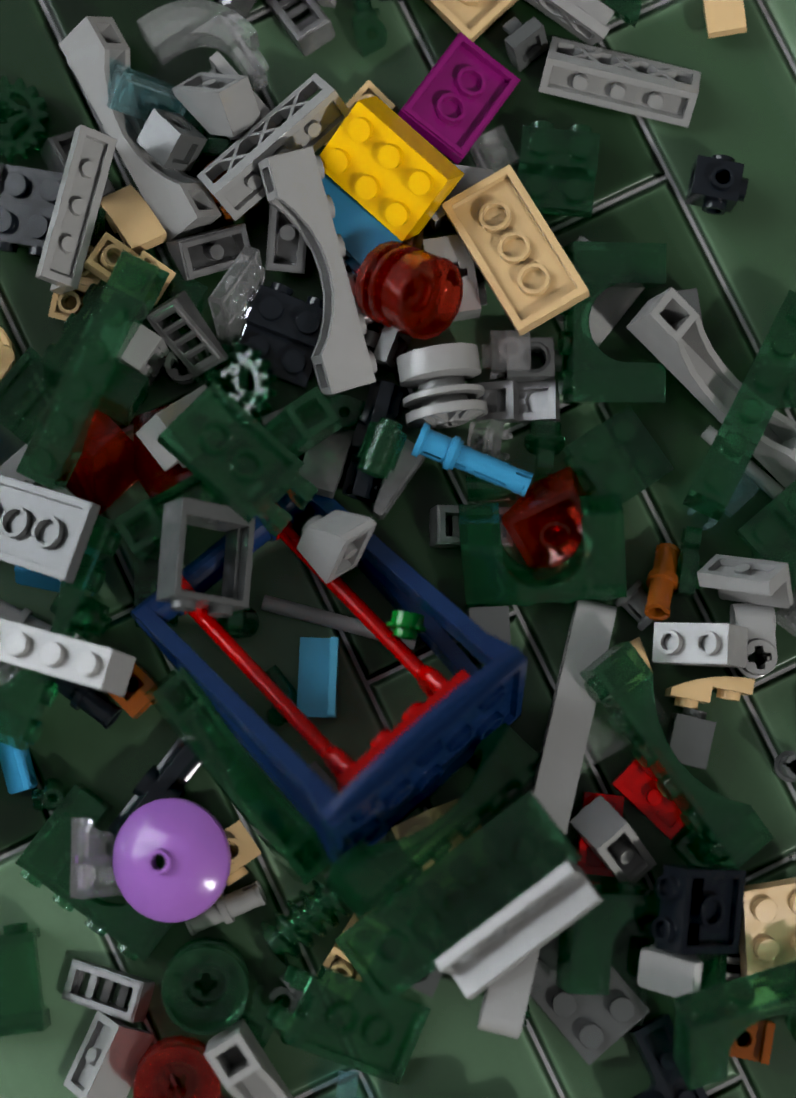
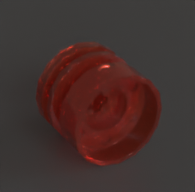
(409, 289)
(177, 1056)

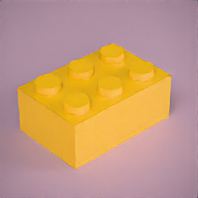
(389, 168)

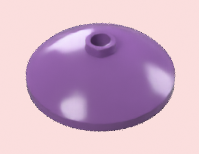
(194, 856)

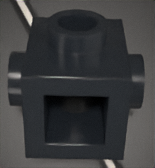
(716, 184)

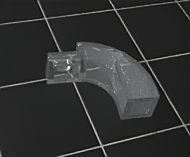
(205, 23)

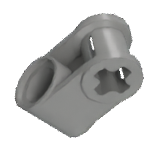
(761, 636)

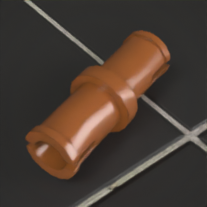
(662, 581)

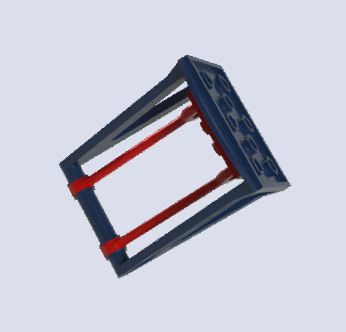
(404, 762)

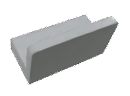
(748, 580)
(107, 1059)

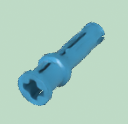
(453, 453)

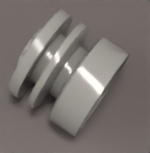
(441, 376)

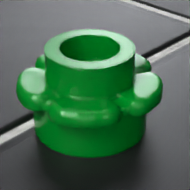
(406, 624)

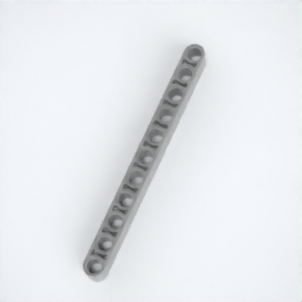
(555, 785)

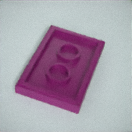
(458, 98)

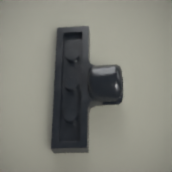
(655, 1047)

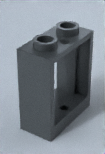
(237, 557)

